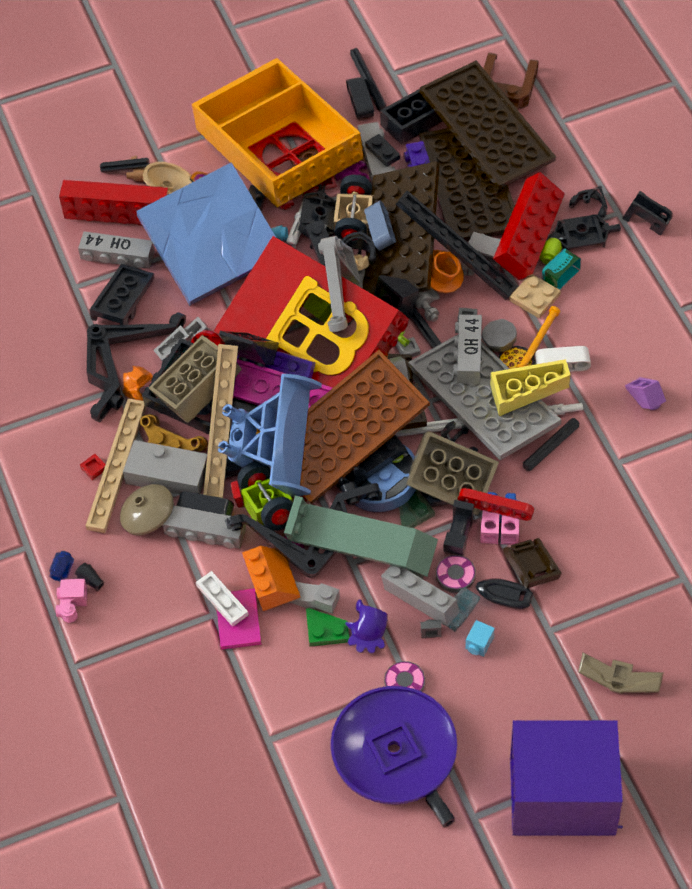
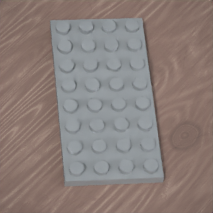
(476, 404)

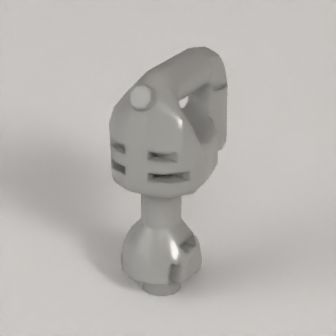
(423, 301)

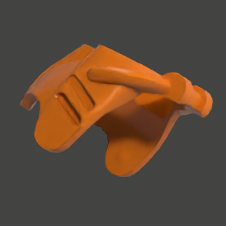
(134, 381)

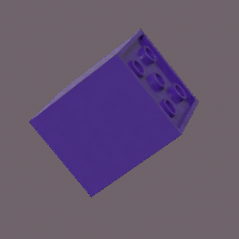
(565, 778)

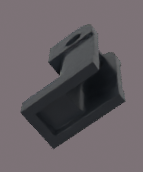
(649, 211)
(462, 522)

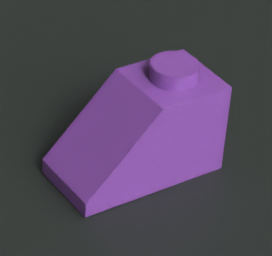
(646, 393)

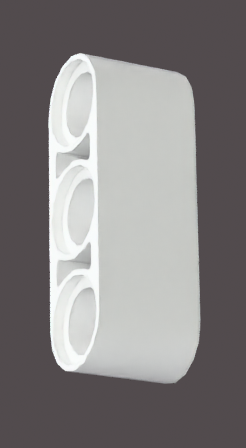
(576, 357)

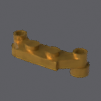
(164, 437)

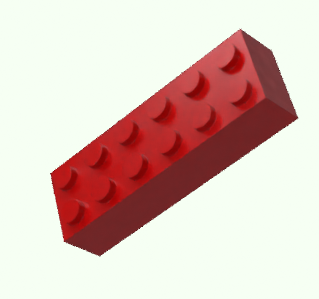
(106, 200)
(529, 226)

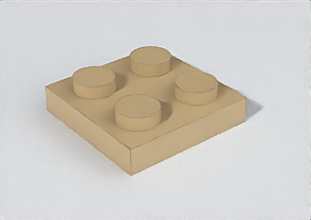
(535, 295)

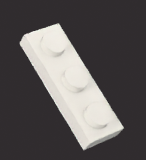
(222, 598)

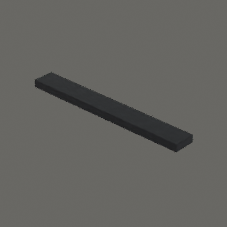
(456, 245)

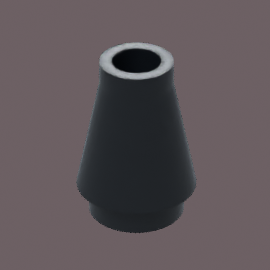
(87, 572)

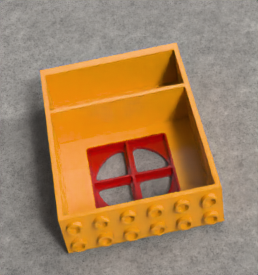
(270, 106)

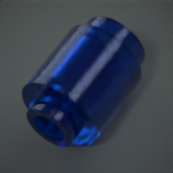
(61, 566)

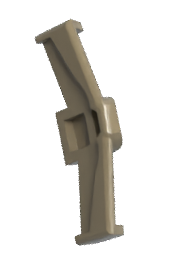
(619, 676)

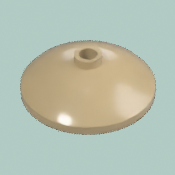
(166, 175)

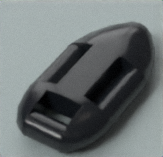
(505, 593)

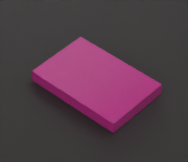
(247, 630)

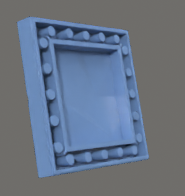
(207, 232)

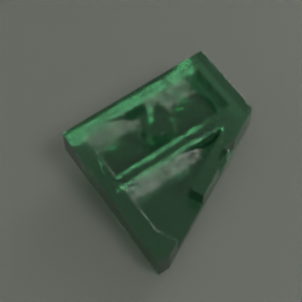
(415, 511)

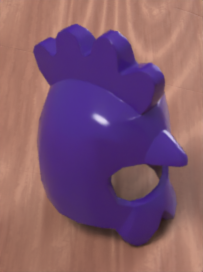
(369, 628)

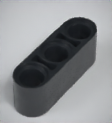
(360, 97)
(205, 503)

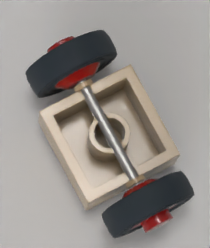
(350, 206)

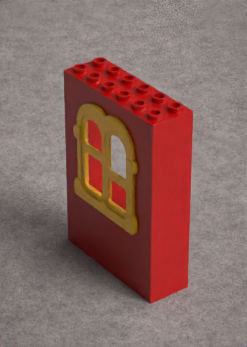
(277, 292)

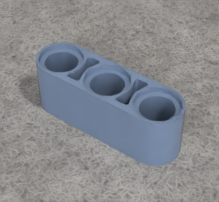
(380, 225)

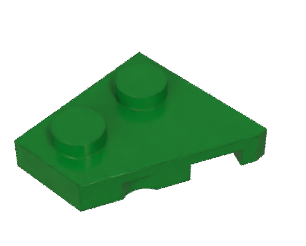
(325, 629)

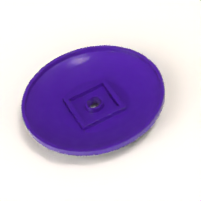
(388, 718)

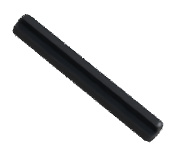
(425, 329)
(554, 441)

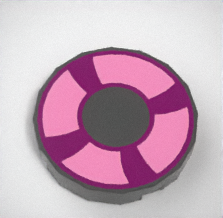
(455, 573)
(406, 675)

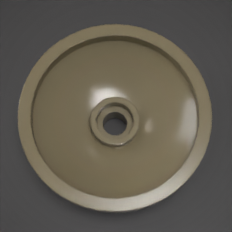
(146, 509)

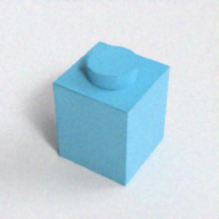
(479, 638)

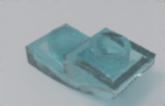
(466, 603)

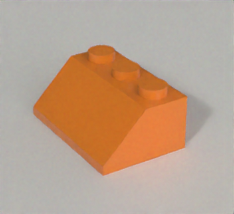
(270, 577)

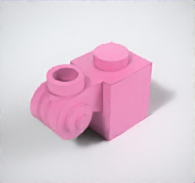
(71, 594)

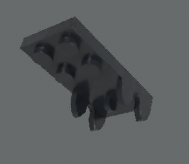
(121, 295)
(376, 461)

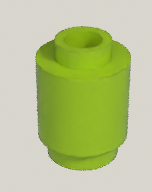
(550, 250)

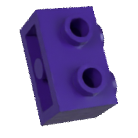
(416, 154)

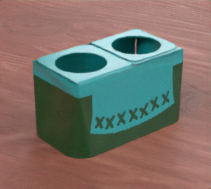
(560, 269)

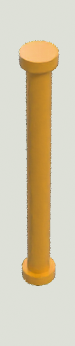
(553, 312)

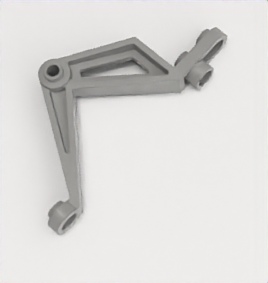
(338, 263)

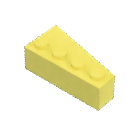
(528, 384)

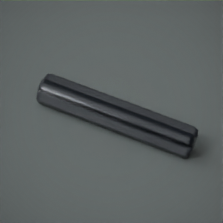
(124, 165)

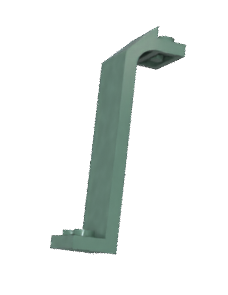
(360, 537)

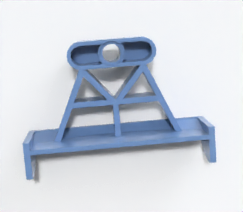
(281, 435)

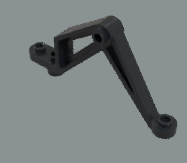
(101, 337)
(295, 554)

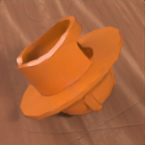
(446, 272)

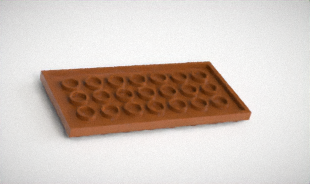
(355, 422)

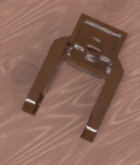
(517, 95)

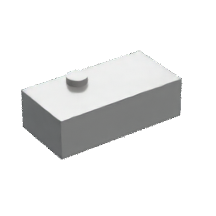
(167, 466)

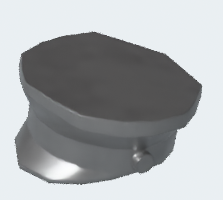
(499, 335)

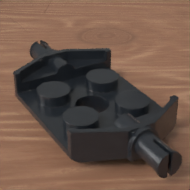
(317, 202)
(596, 231)

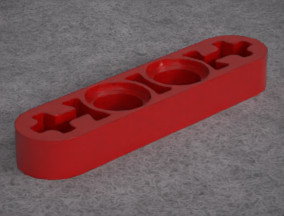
(497, 504)

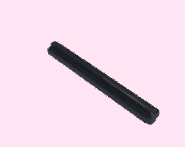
(370, 83)

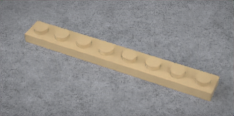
(219, 423)
(113, 472)

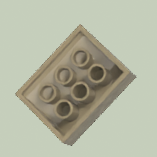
(190, 380)
(447, 467)

